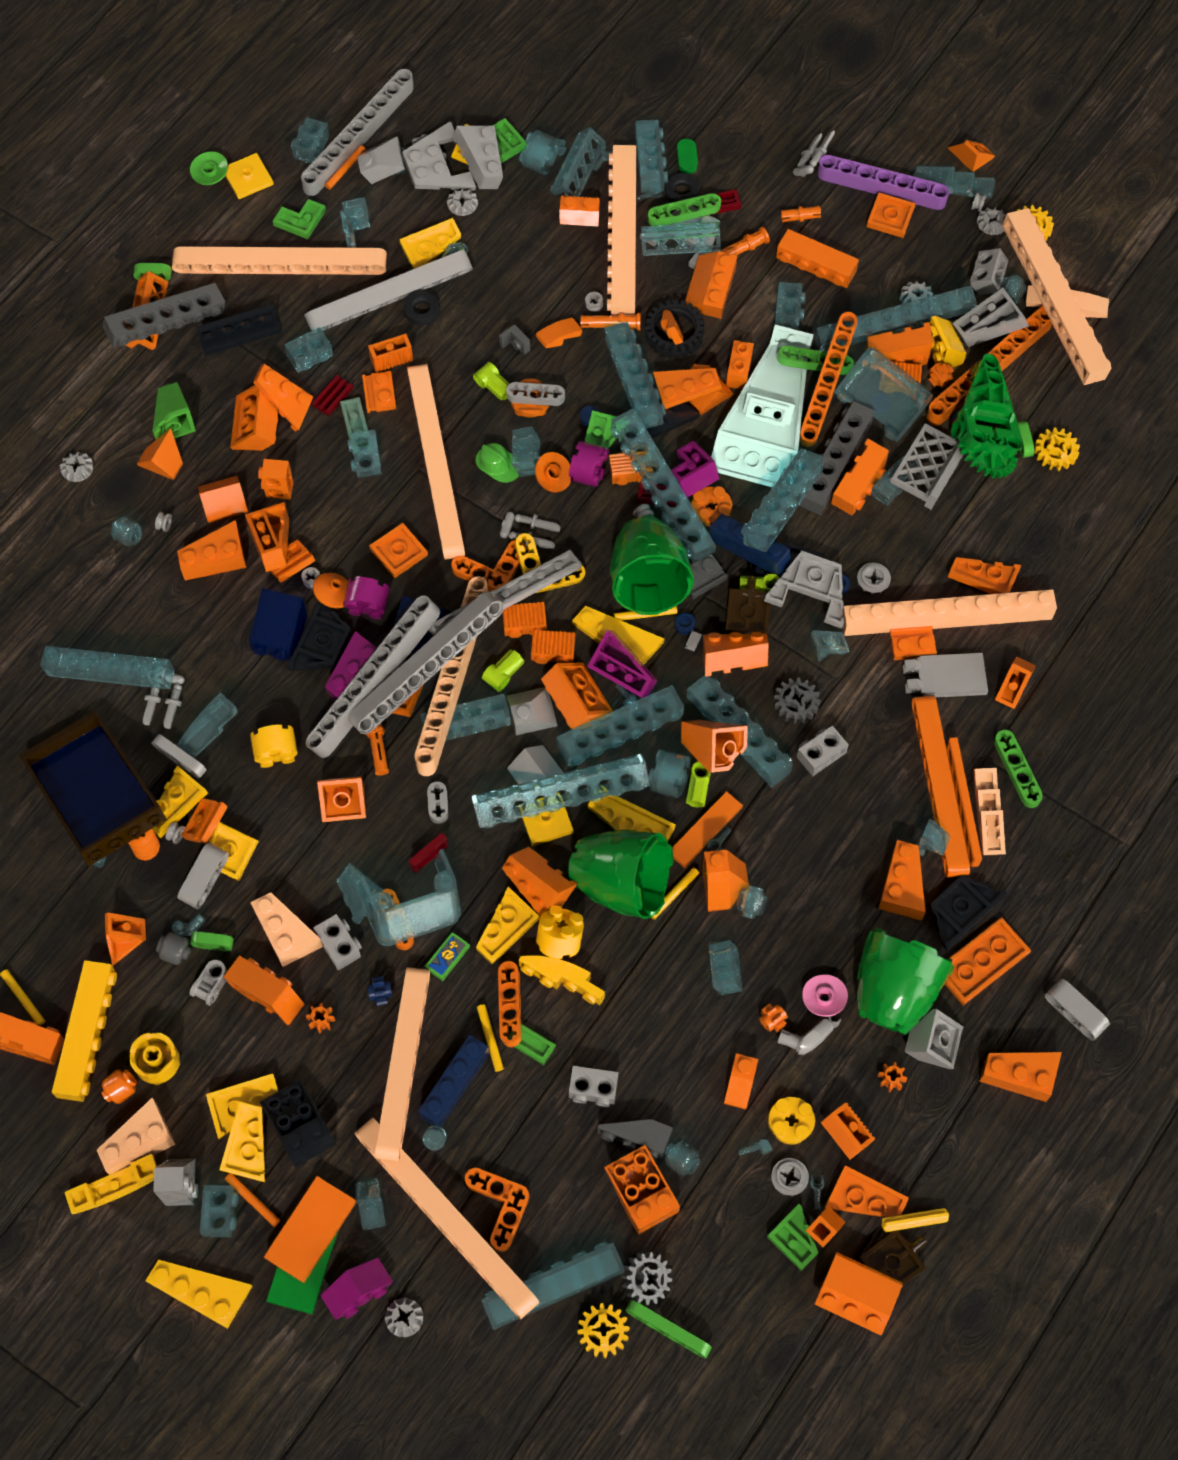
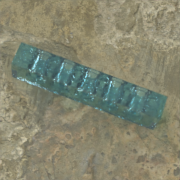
(634, 375)
(782, 500)
(107, 667)
(645, 707)
(770, 771)

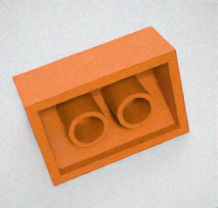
(711, 283)
(253, 421)
(575, 693)
(859, 1293)

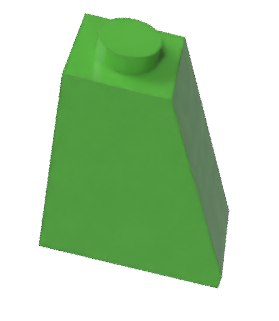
(172, 412)

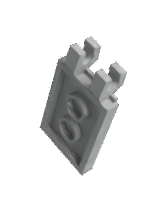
(947, 675)

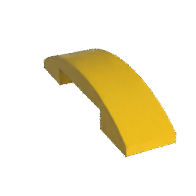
(112, 1186)

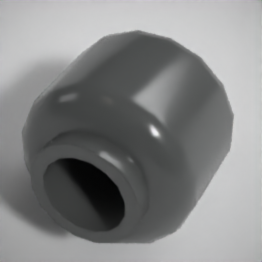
(173, 948)

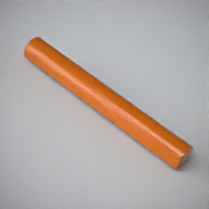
(344, 167)
(252, 1200)

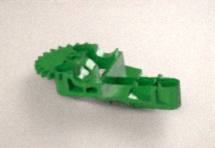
(988, 402)

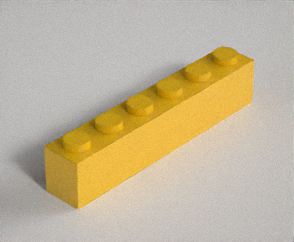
(84, 1031)

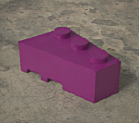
(350, 663)
(619, 664)

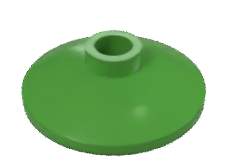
(209, 168)

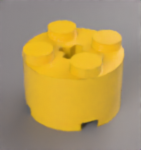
(274, 745)
(559, 932)
(156, 1070)

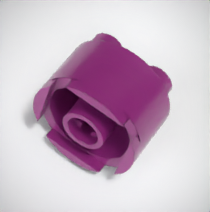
(588, 464)
(366, 597)

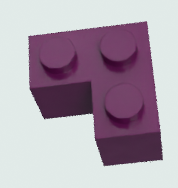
(695, 469)
(356, 1288)

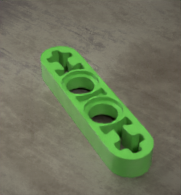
(685, 212)
(814, 356)
(1015, 769)
(668, 1329)

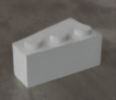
(481, 152)
(990, 319)
(176, 1182)

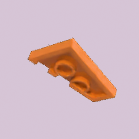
(684, 385)
(286, 396)
(986, 577)
(865, 1196)

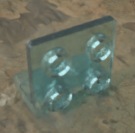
(354, 217)

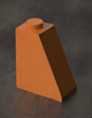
(714, 742)
(723, 879)

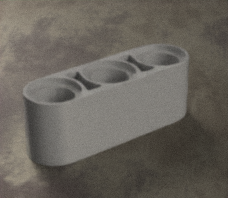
(203, 875)
(1077, 1009)

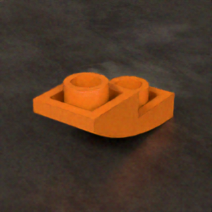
(670, 325)
(556, 333)

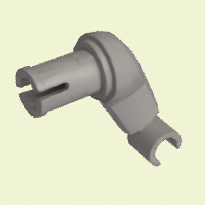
(811, 1039)

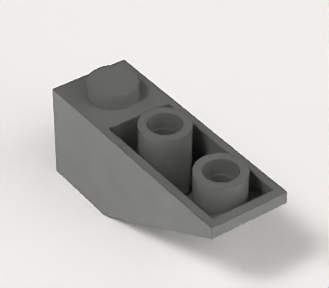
(637, 1134)

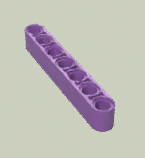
(884, 181)

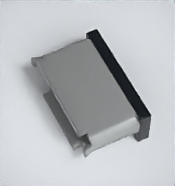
(694, 641)

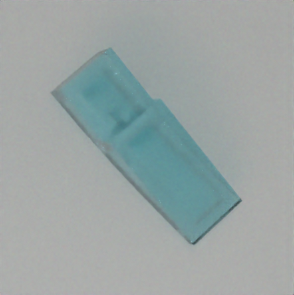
(886, 491)
(207, 725)

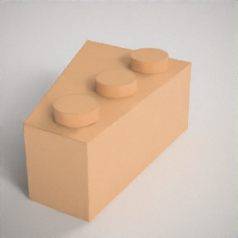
(285, 931)
(140, 1136)

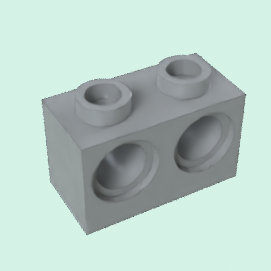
(989, 271)
(825, 753)
(333, 944)
(594, 1079)

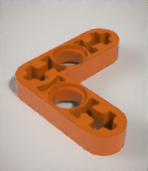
(496, 573)
(505, 1197)

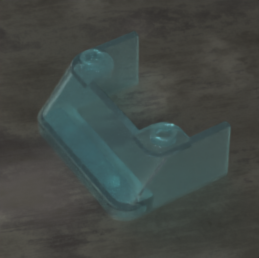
(417, 916)

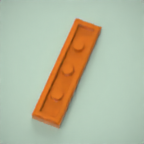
(705, 829)

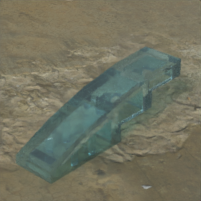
(957, 182)

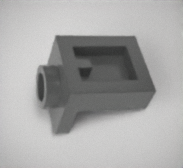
(516, 338)

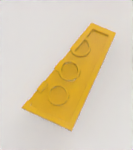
(596, 623)
(626, 815)
(204, 1292)

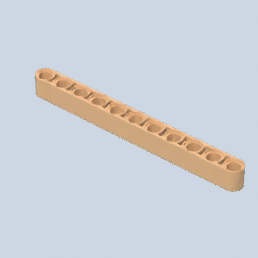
(279, 260)
(436, 462)
(446, 696)
(453, 1226)

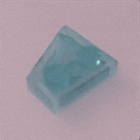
(348, 885)

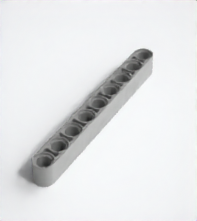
(357, 131)
(389, 291)
(425, 662)
(376, 670)

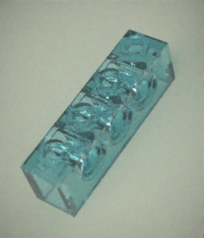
(649, 155)
(477, 717)

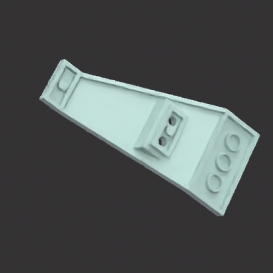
(758, 444)

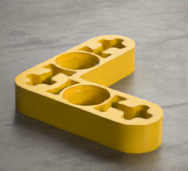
(532, 547)

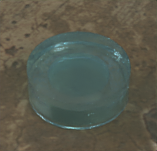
(434, 1138)

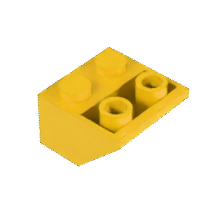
(946, 343)

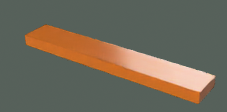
(963, 802)

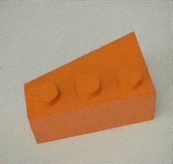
(904, 347)
(861, 478)
(270, 535)
(213, 554)
(734, 651)
(537, 880)
(903, 883)
(264, 988)
(29, 1039)
(1022, 1072)

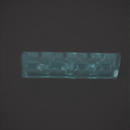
(575, 160)
(677, 232)

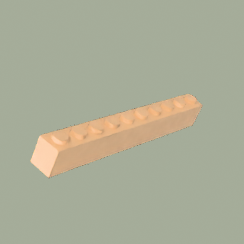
(623, 230)
(1056, 296)
(949, 612)

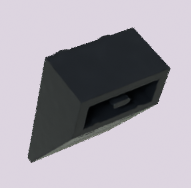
(297, 1123)

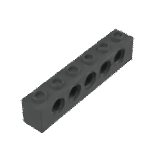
(153, 312)
(855, 415)

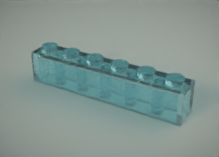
(560, 1282)

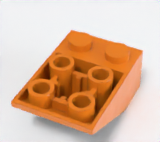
(642, 1189)

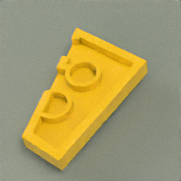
(429, 243)
(178, 799)
(508, 924)
(224, 1102)
(246, 1144)

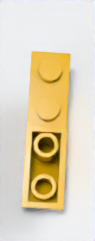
(556, 971)

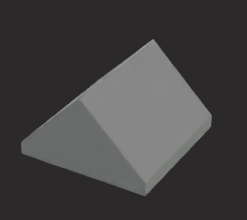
(532, 765)

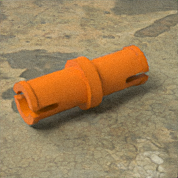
(800, 214)

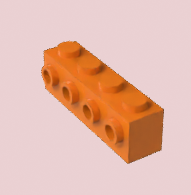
(817, 258)

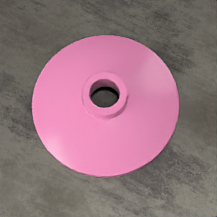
(828, 987)

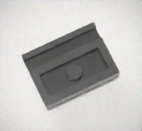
(706, 575)

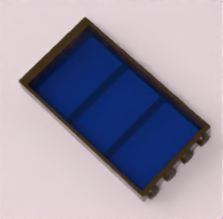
(92, 788)

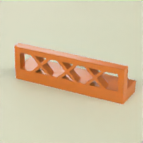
(142, 296)

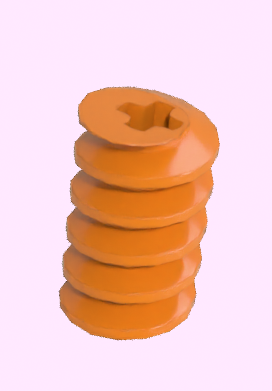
(145, 846)

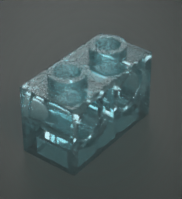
(310, 140)
(789, 304)
(306, 346)
(525, 450)
(368, 453)
(725, 967)
(212, 1211)

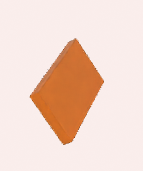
(985, 960)
(310, 1229)

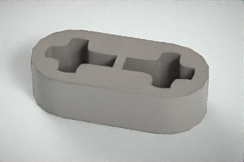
(432, 802)

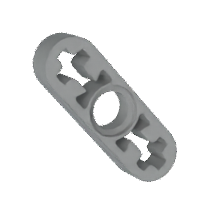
(541, 400)
(178, 756)

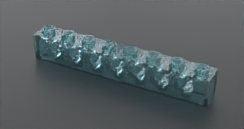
(902, 316)
(631, 422)
(550, 786)

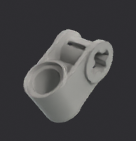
(208, 983)

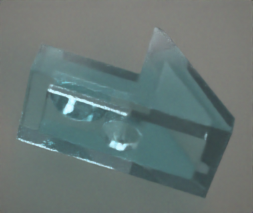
(828, 643)
(933, 839)
(370, 1204)

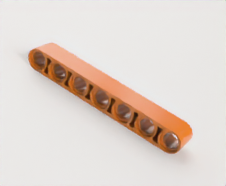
(833, 371)

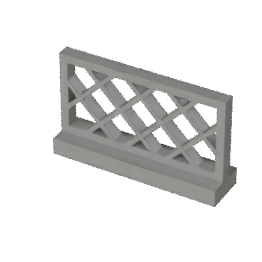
(942, 476)

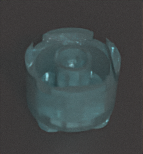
(539, 152)
(670, 773)

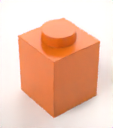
(825, 1226)

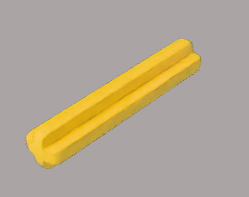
(915, 1220)

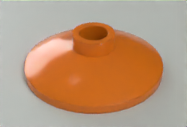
(558, 466)
(330, 589)

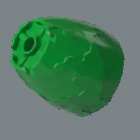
(649, 567)
(623, 870)
(898, 981)

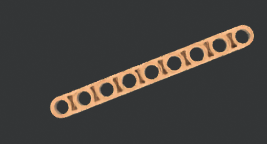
(402, 1065)

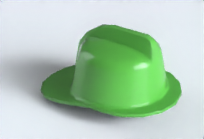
(496, 462)

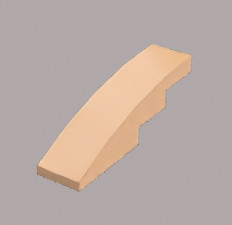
(1091, 304)
(989, 811)

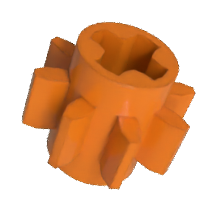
(941, 375)
(323, 1013)
(773, 1018)
(886, 1079)

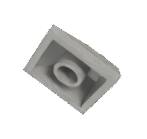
(381, 161)
(531, 711)
(935, 1040)

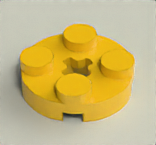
(799, 1131)

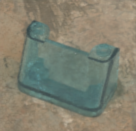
(887, 390)

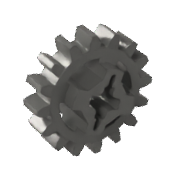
(802, 694)
(644, 1278)

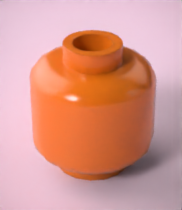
(118, 1086)

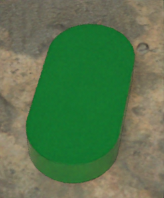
(687, 156)

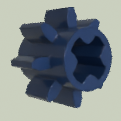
(379, 990)

